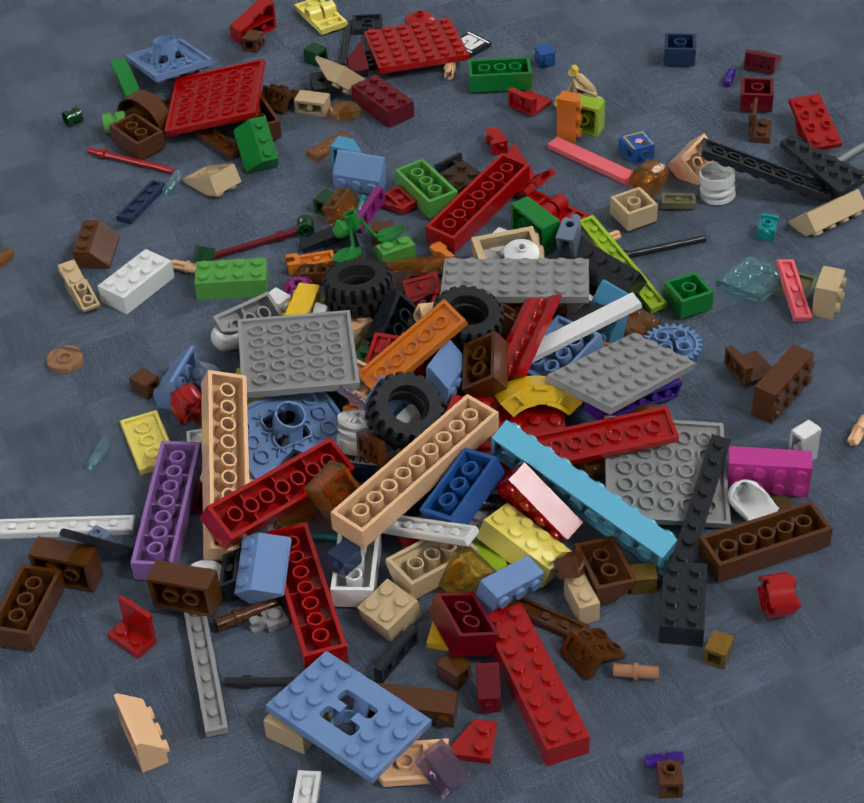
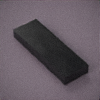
(396, 654)

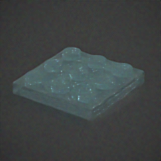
(751, 279)

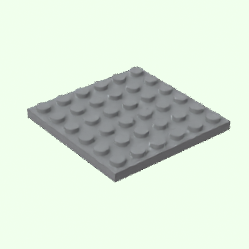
(298, 354)
(664, 477)

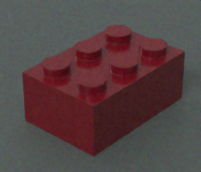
(463, 624)

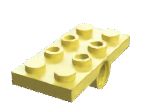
(321, 15)

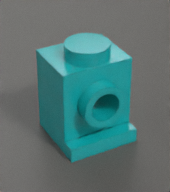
(767, 227)

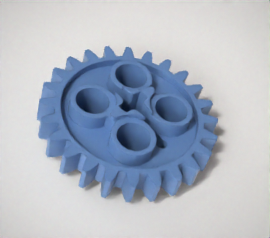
(683, 341)

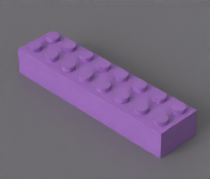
(167, 506)

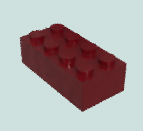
(383, 101)

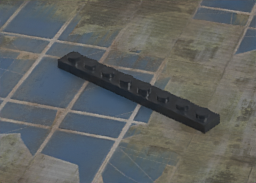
(701, 499)

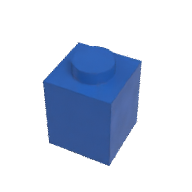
(544, 55)

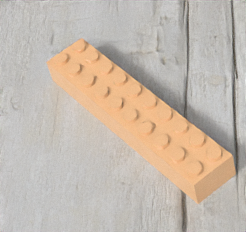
(223, 445)
(413, 471)

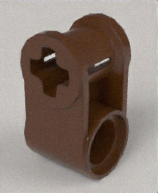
(313, 272)

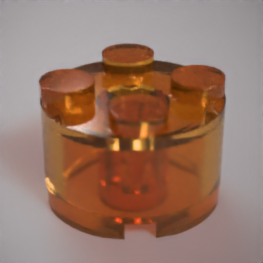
(650, 176)

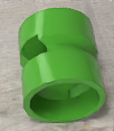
(108, 119)

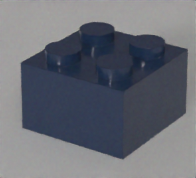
(680, 49)

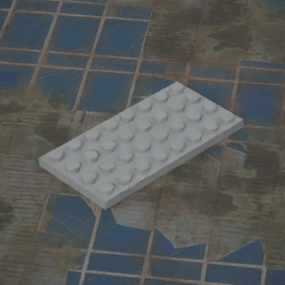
(521, 278)
(620, 373)

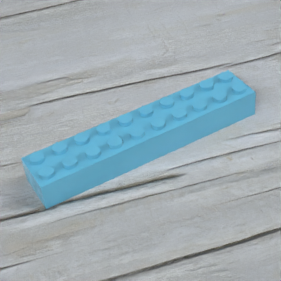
(586, 497)

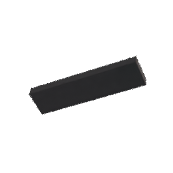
(84, 538)

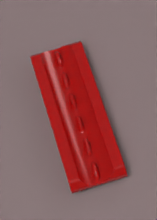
(528, 333)

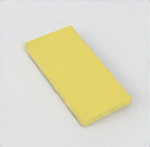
(144, 439)

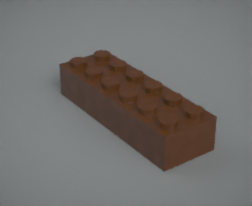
(764, 541)

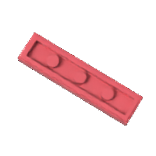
(793, 290)

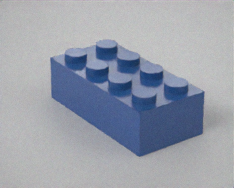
(463, 488)

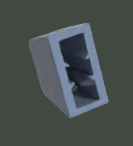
(570, 231)

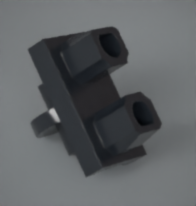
(449, 162)

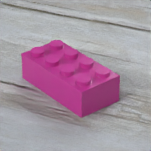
(773, 469)

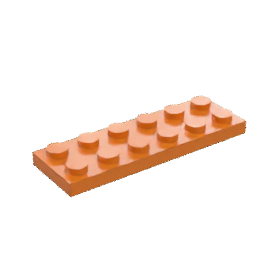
(415, 344)

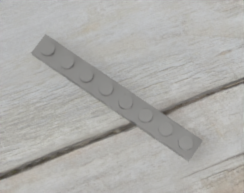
(206, 675)

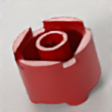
(778, 595)

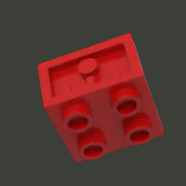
(527, 101)
(136, 629)

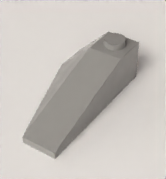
(254, 308)

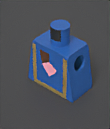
(637, 146)

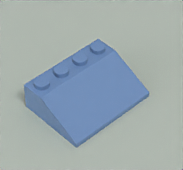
(566, 354)

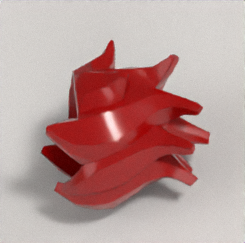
(186, 404)

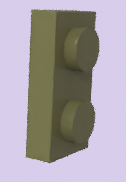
(678, 201)

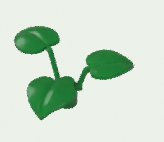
(352, 224)

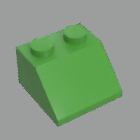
(396, 249)

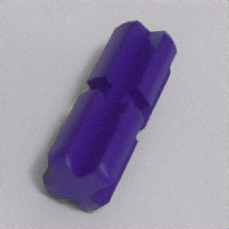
(730, 74)
(650, 760)

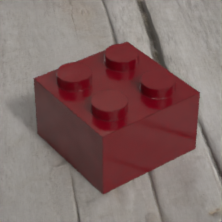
(757, 88)

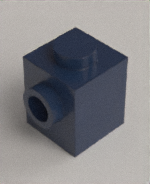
(344, 557)

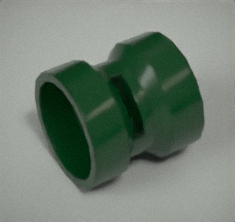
(73, 116)
(305, 225)

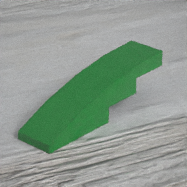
(124, 76)

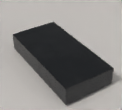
(317, 239)

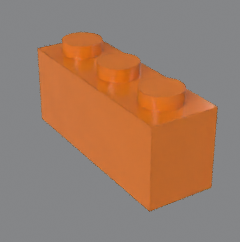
(569, 116)

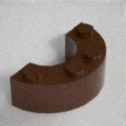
(145, 105)

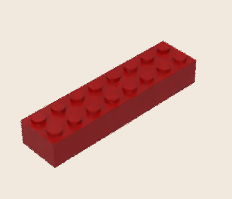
(478, 202)
(269, 495)
(310, 600)
(537, 688)

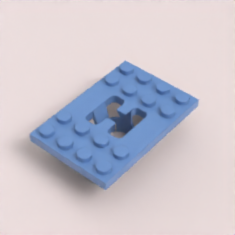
(165, 51)
(313, 413)
(377, 739)

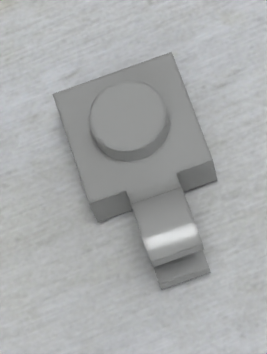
(271, 619)

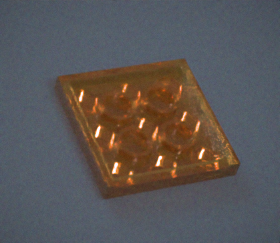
(418, 263)

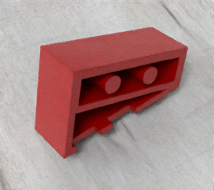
(258, 17)

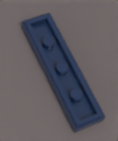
(140, 202)

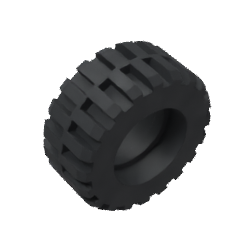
(357, 286)
(476, 305)
(407, 388)

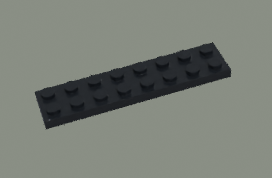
(764, 169)

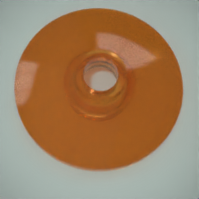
(344, 110)

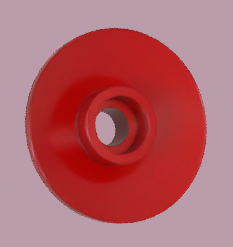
(419, 16)

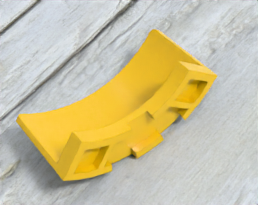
(533, 391)

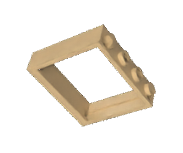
(499, 239)

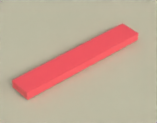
(590, 160)

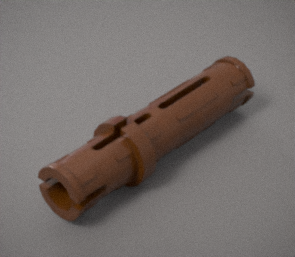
(236, 617)

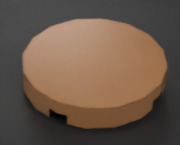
(65, 359)

